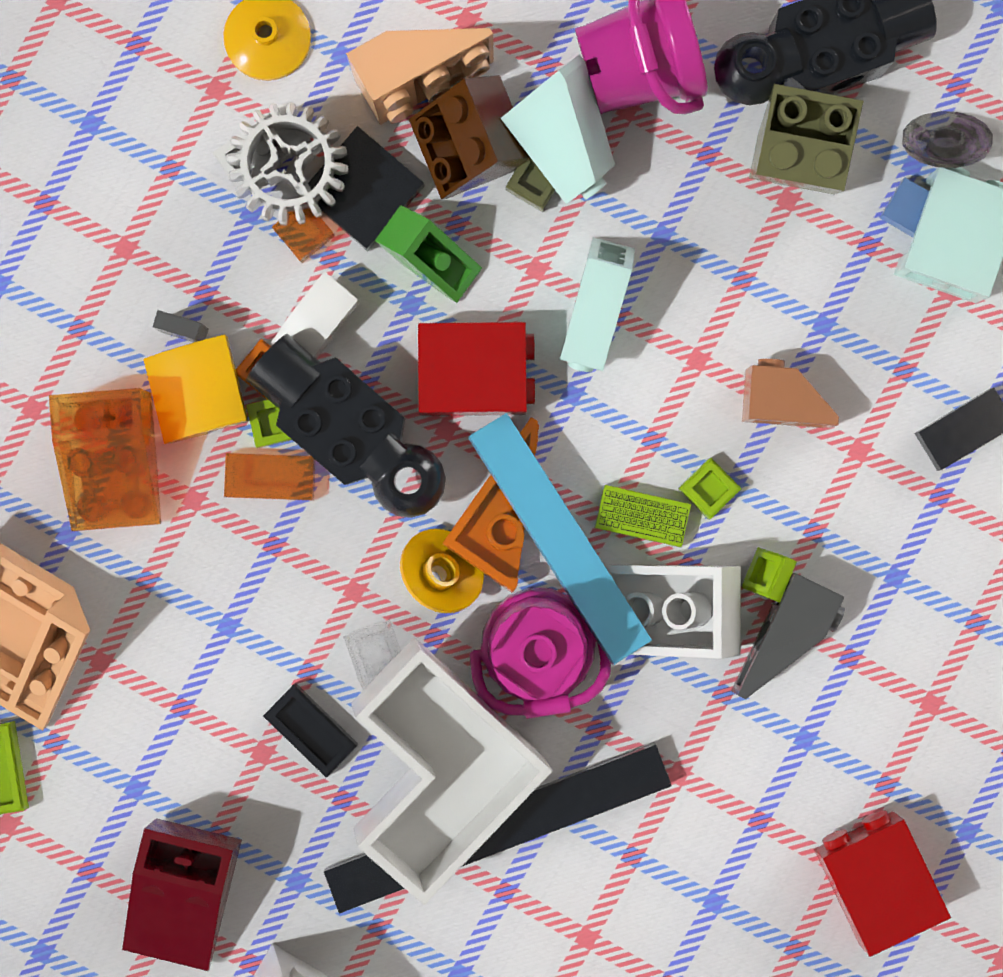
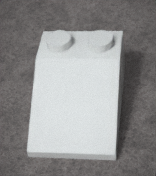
(684, 608)

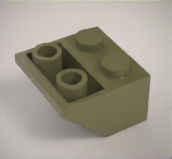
(806, 139)

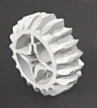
(305, 152)

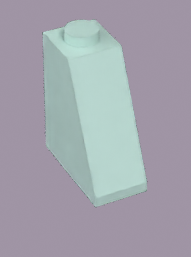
(564, 132)
(597, 305)

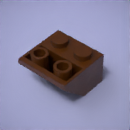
(465, 136)

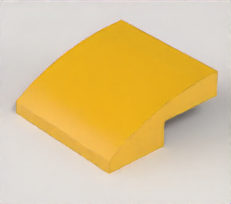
(195, 389)

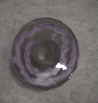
(947, 139)

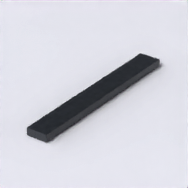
(543, 812)

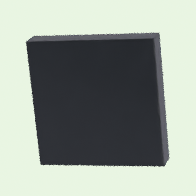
(372, 189)

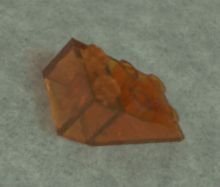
(106, 458)

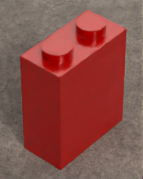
(474, 368)
(881, 882)

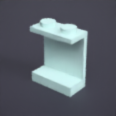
(957, 236)

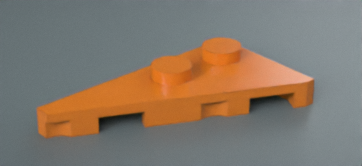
(490, 530)

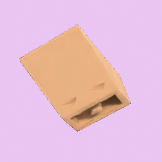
(417, 65)

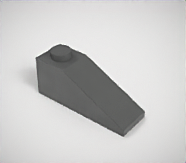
(789, 632)

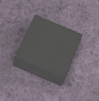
(179, 327)

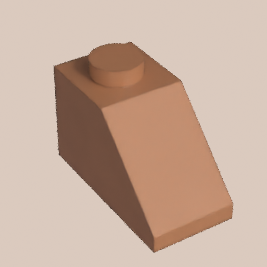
(783, 397)

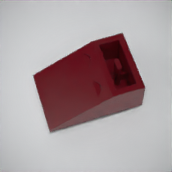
(179, 893)

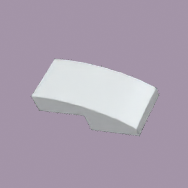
(319, 315)

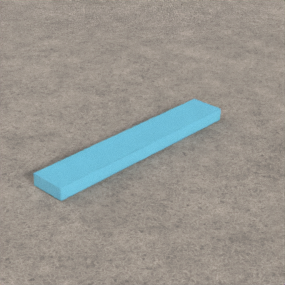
(559, 539)

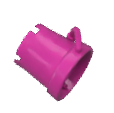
(645, 57)
(538, 653)

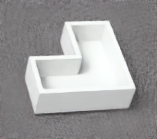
(462, 774)

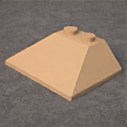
(38, 637)

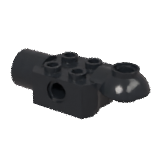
(823, 46)
(345, 426)

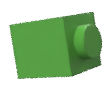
(428, 253)

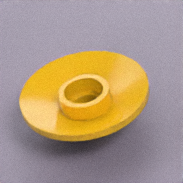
(270, 56)
(459, 579)

